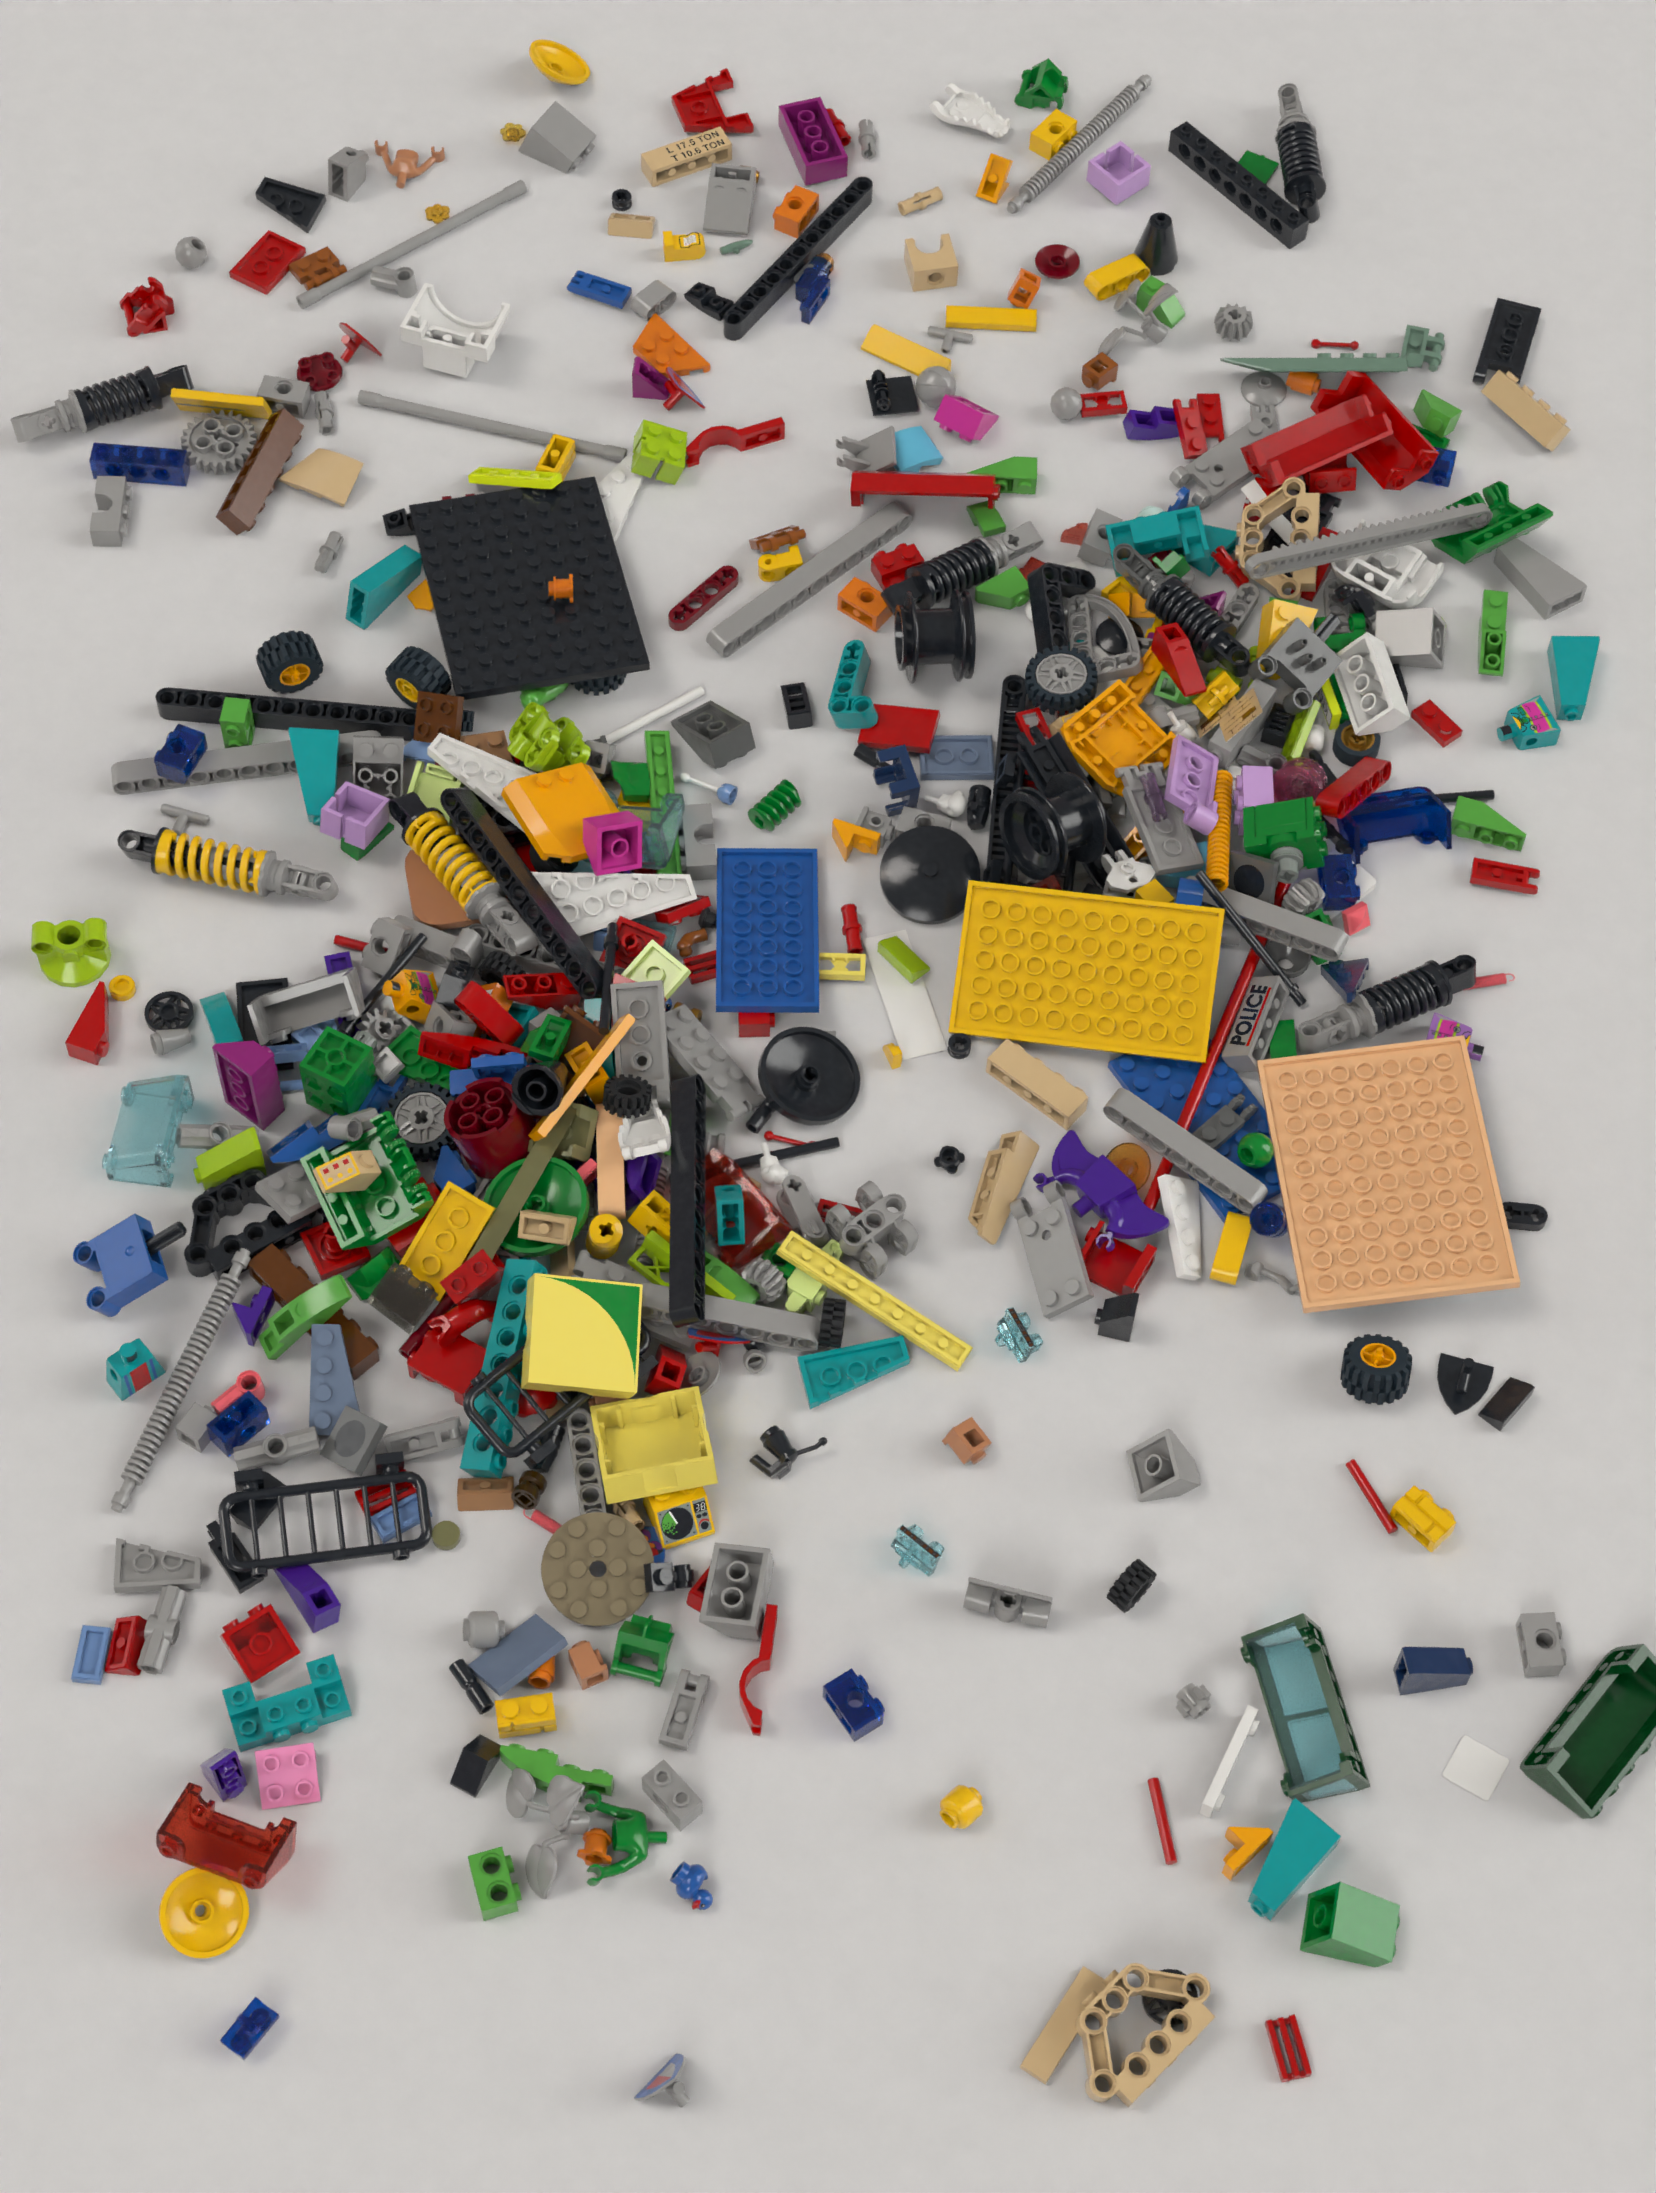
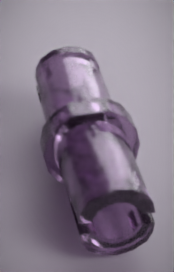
(1153, 797)

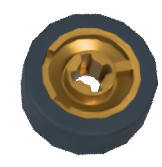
(1350, 752)

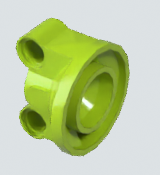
(72, 963)

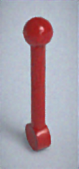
(1316, 344)
(768, 1135)

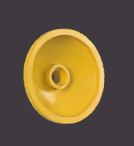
(558, 62)
(217, 1927)

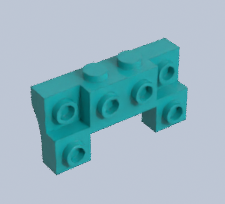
(1162, 533)
(289, 1712)

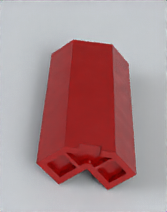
(1316, 441)
(1393, 459)
(923, 485)

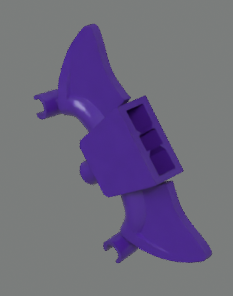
(1103, 1190)

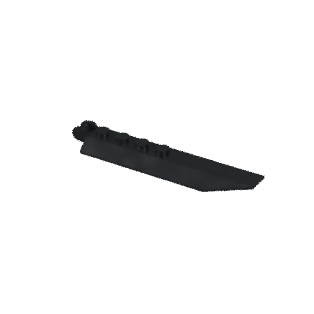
(1052, 757)

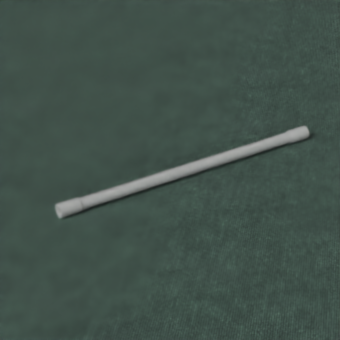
(315, 294)
(377, 400)

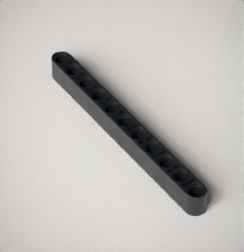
(811, 242)
(283, 712)
(524, 891)
(687, 1201)

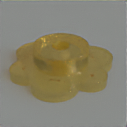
(512, 132)
(437, 213)

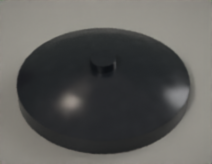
(928, 874)
(809, 1076)

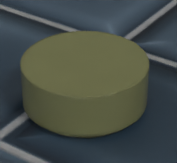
(446, 1535)

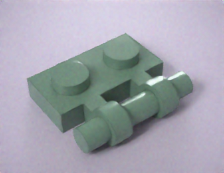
(1417, 340)

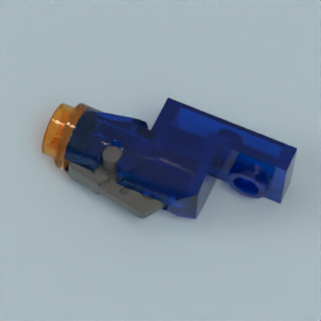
(813, 285)

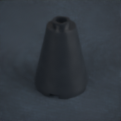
(1158, 245)
(539, 1087)

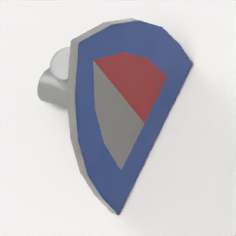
(666, 2080)

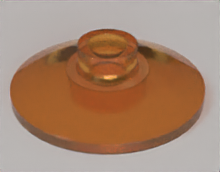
(1132, 1155)

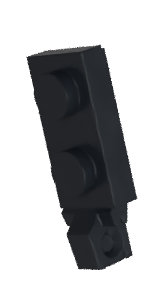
(241, 1580)

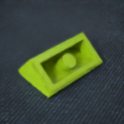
(902, 958)

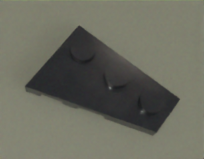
(291, 202)

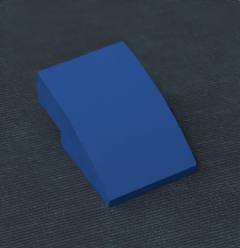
(302, 1142)

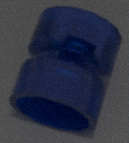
(1269, 1220)

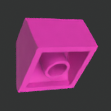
(964, 417)
(613, 842)

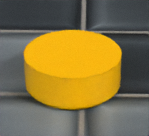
(122, 988)

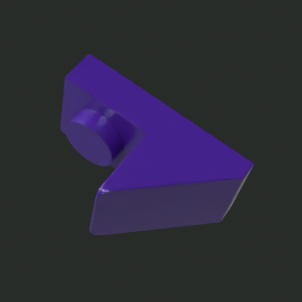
(253, 1318)

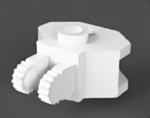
(1125, 875)

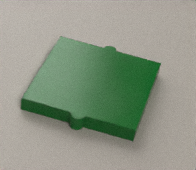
(1259, 165)

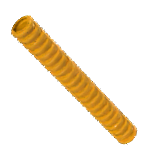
(1219, 838)

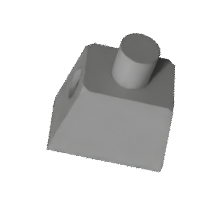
(346, 172)

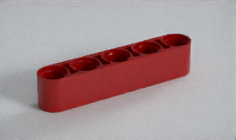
(1353, 787)

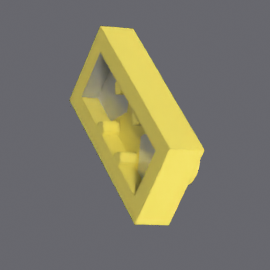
(842, 966)

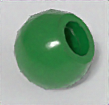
(1255, 1150)

